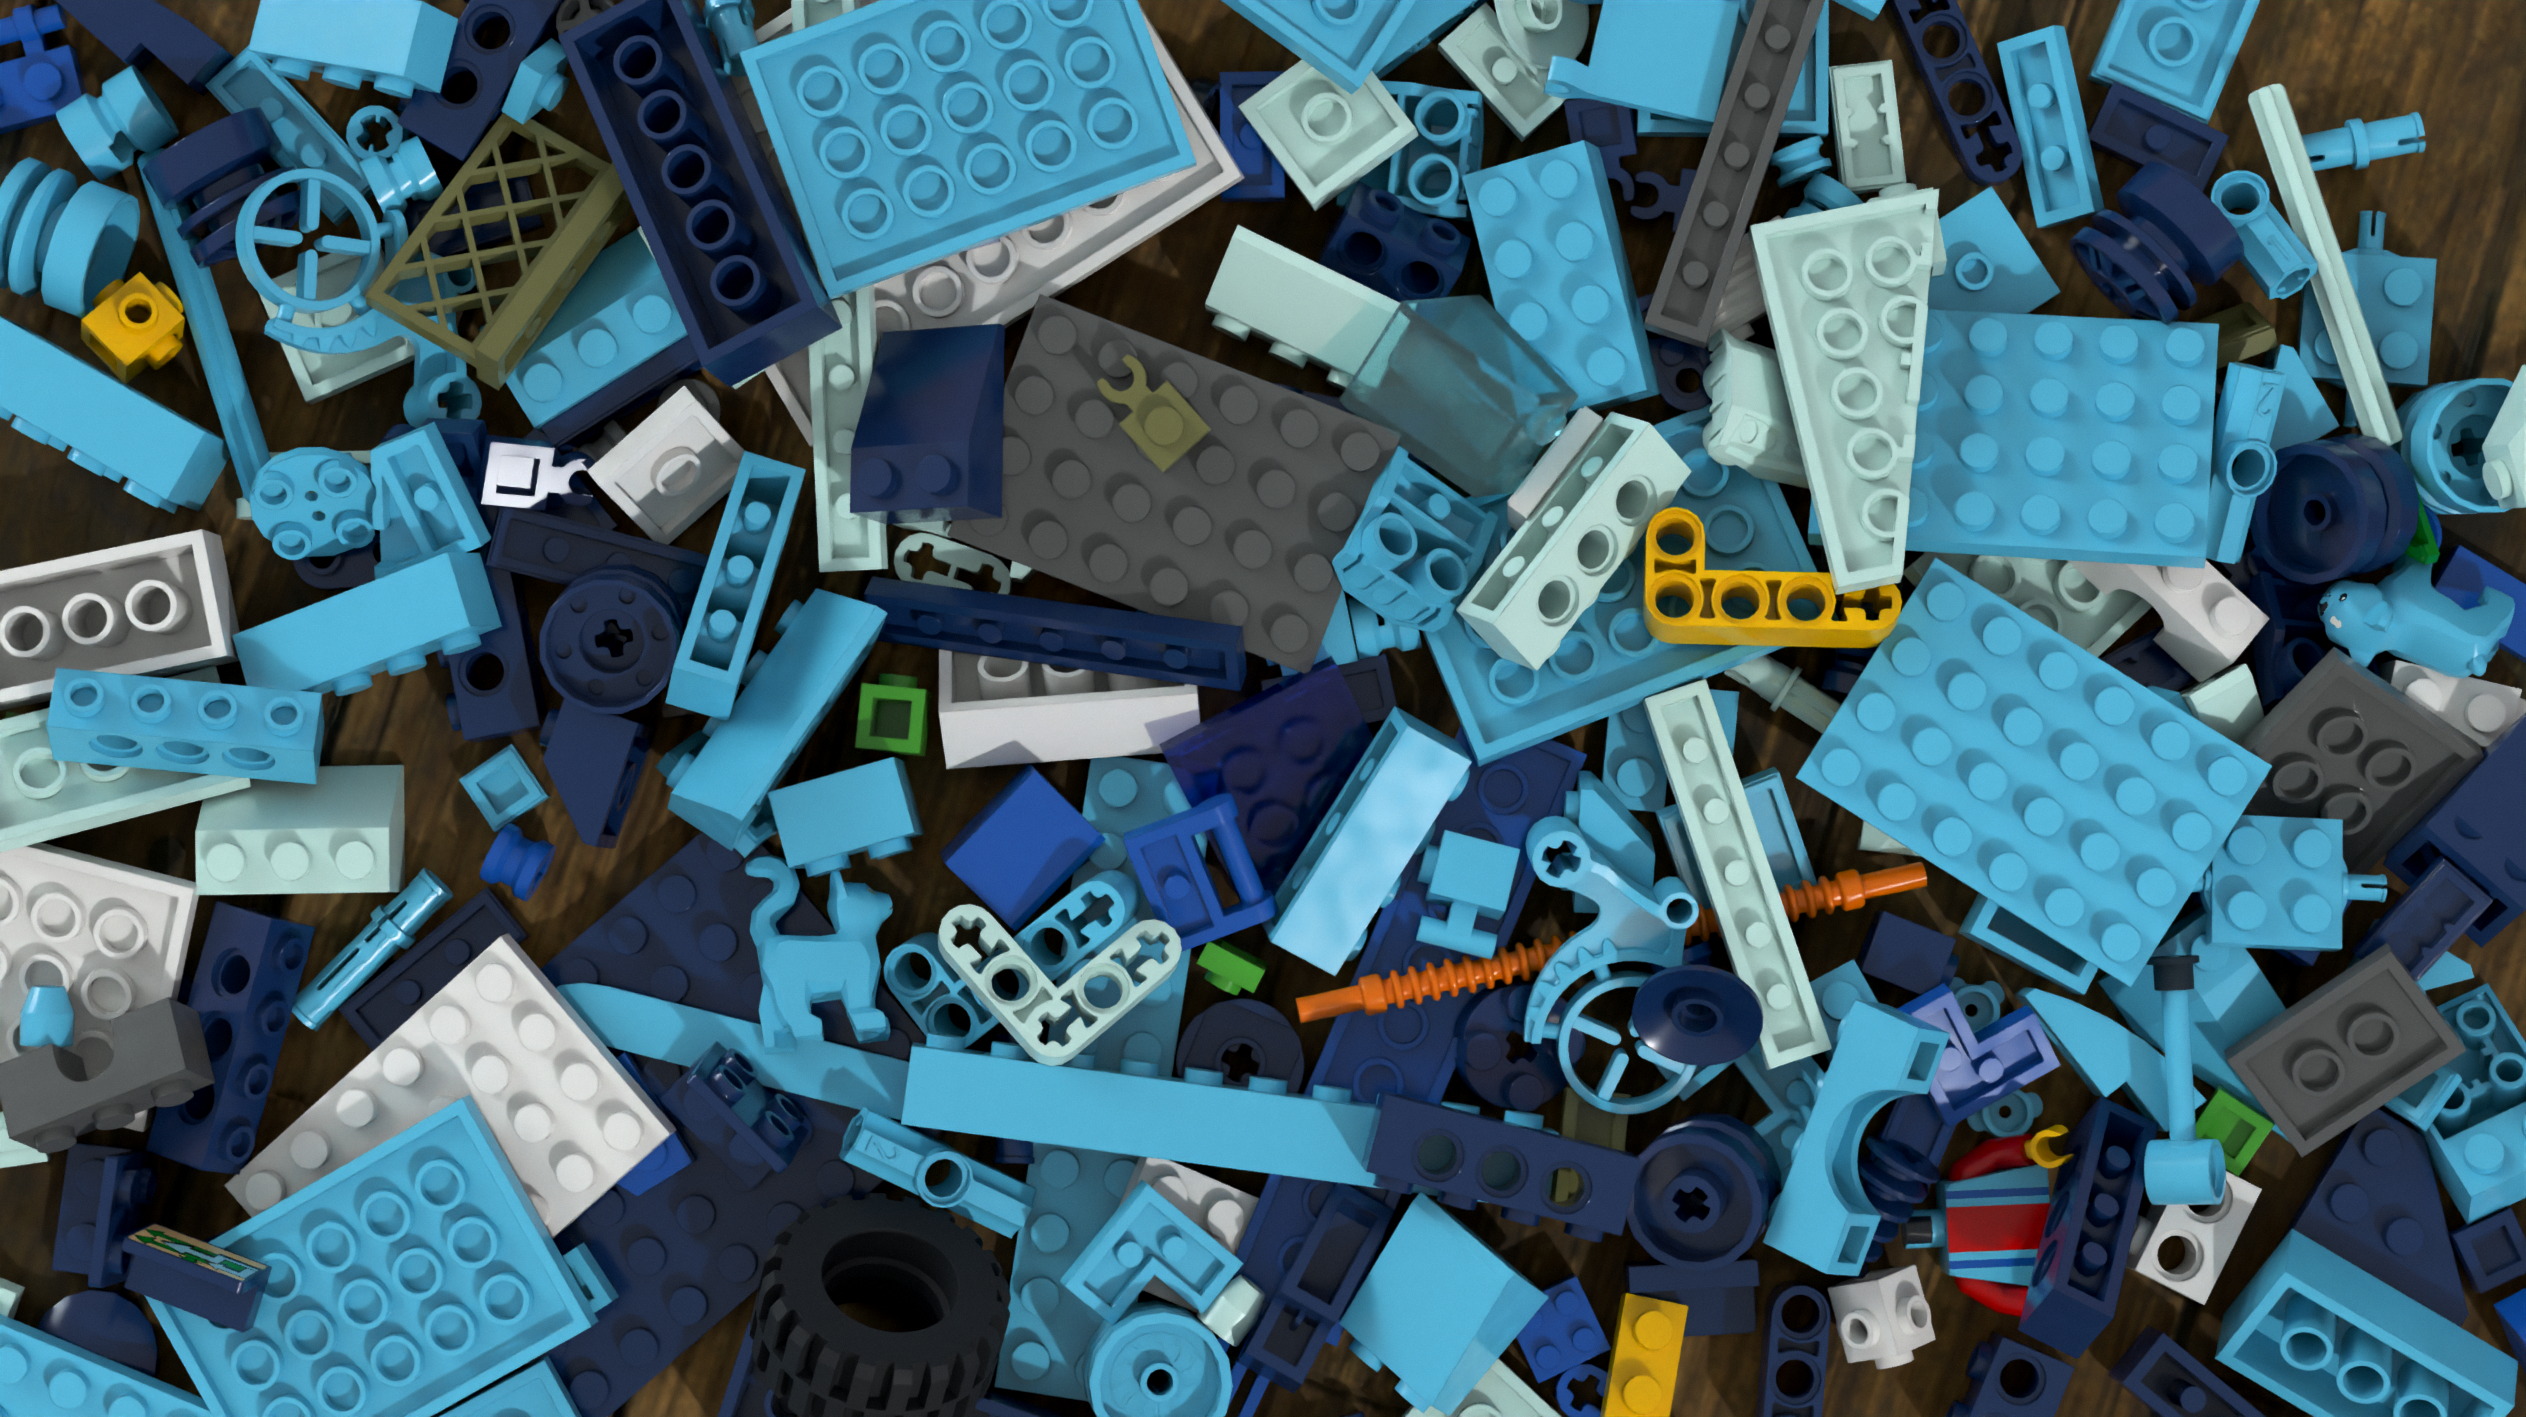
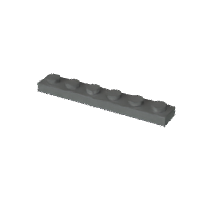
(1732, 169)

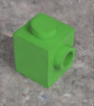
(893, 716)

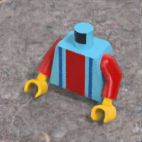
(1991, 1218)

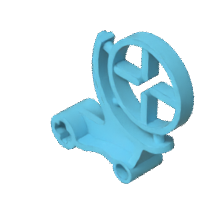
(434, 368)
(1629, 927)

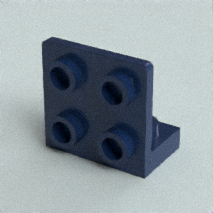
(736, 1114)
(99, 1207)

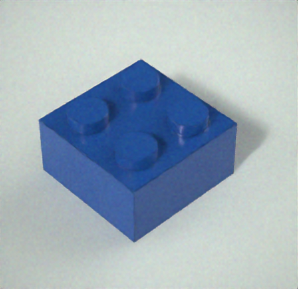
(1561, 1331)

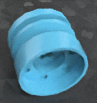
(63, 236)
(2443, 417)

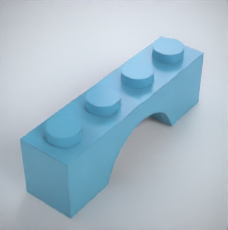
(1822, 1207)

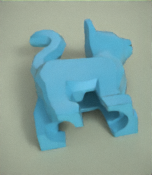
(817, 967)

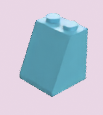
(1438, 1308)

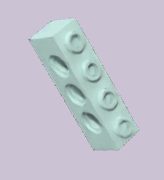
(1574, 540)

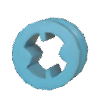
(358, 133)
(1799, 161)

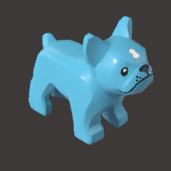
(2415, 621)

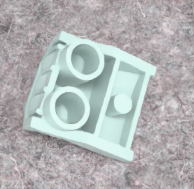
(1750, 412)

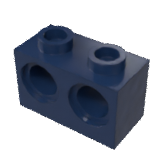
(1401, 239)
(1985, 1394)

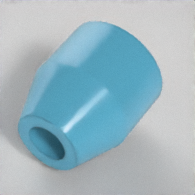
(47, 1017)

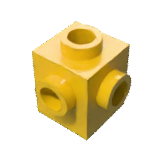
(134, 326)

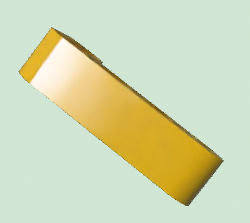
(1766, 590)

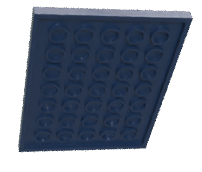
(700, 1236)

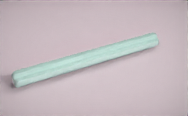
(2332, 281)

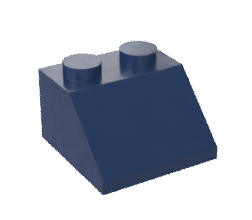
(595, 767)

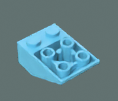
(2481, 1129)

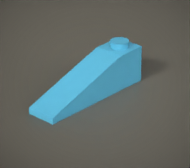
(2224, 1006)

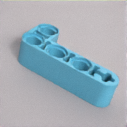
(930, 999)

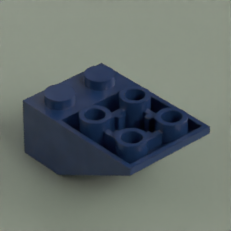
(2479, 832)

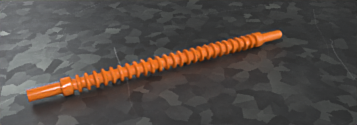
(1375, 993)

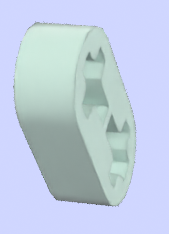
(952, 554)

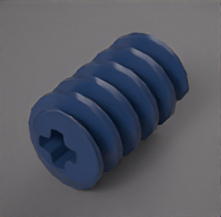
(1892, 1185)

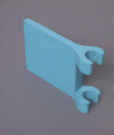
(1653, 57)

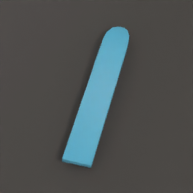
(685, 1033)

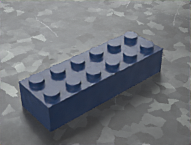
(700, 185)

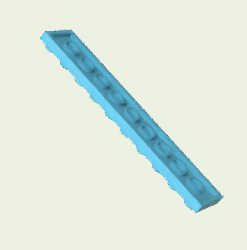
(1077, 1185)

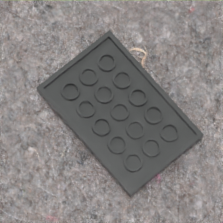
(1223, 535)

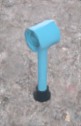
(2184, 1166)

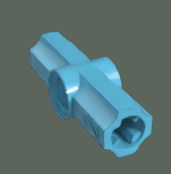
(2242, 431)
(905, 1155)

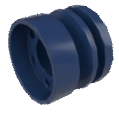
(218, 173)
(2159, 243)
(593, 668)

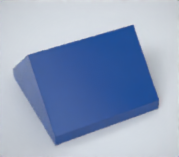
(1021, 846)

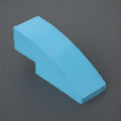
(2105, 1053)

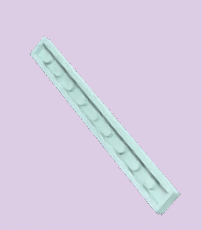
(838, 385)

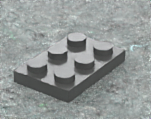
(2344, 1050)

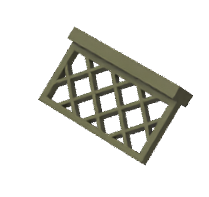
(542, 285)

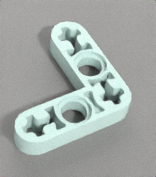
(1043, 999)

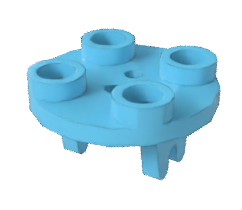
(287, 510)

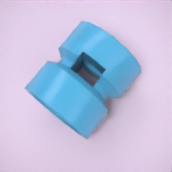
(117, 123)

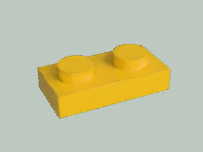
(1644, 1358)

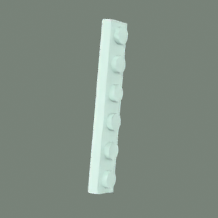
(1736, 870)

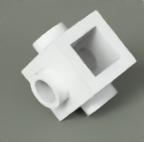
(1882, 1316)

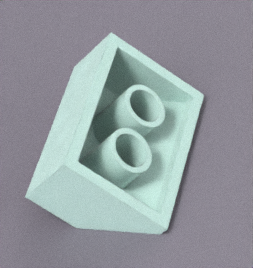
(1296, 307)
(304, 836)

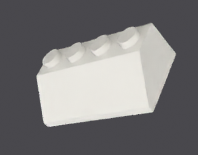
(1045, 713)

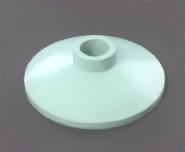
(1543, 28)

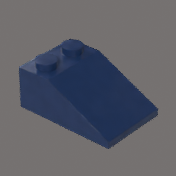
(932, 427)

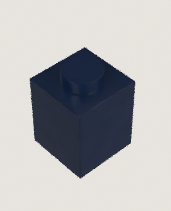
(1906, 954)

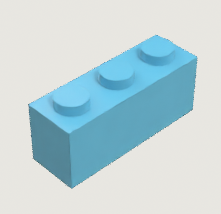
(349, 41)

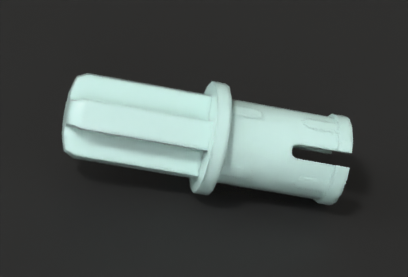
(1786, 689)

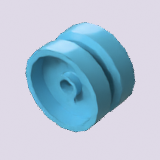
(1149, 1339)

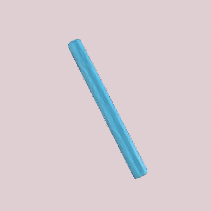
(212, 341)

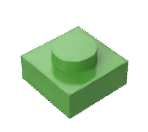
(1231, 967)
(2235, 1125)

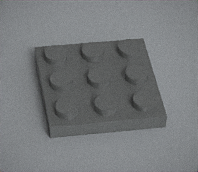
(2356, 754)

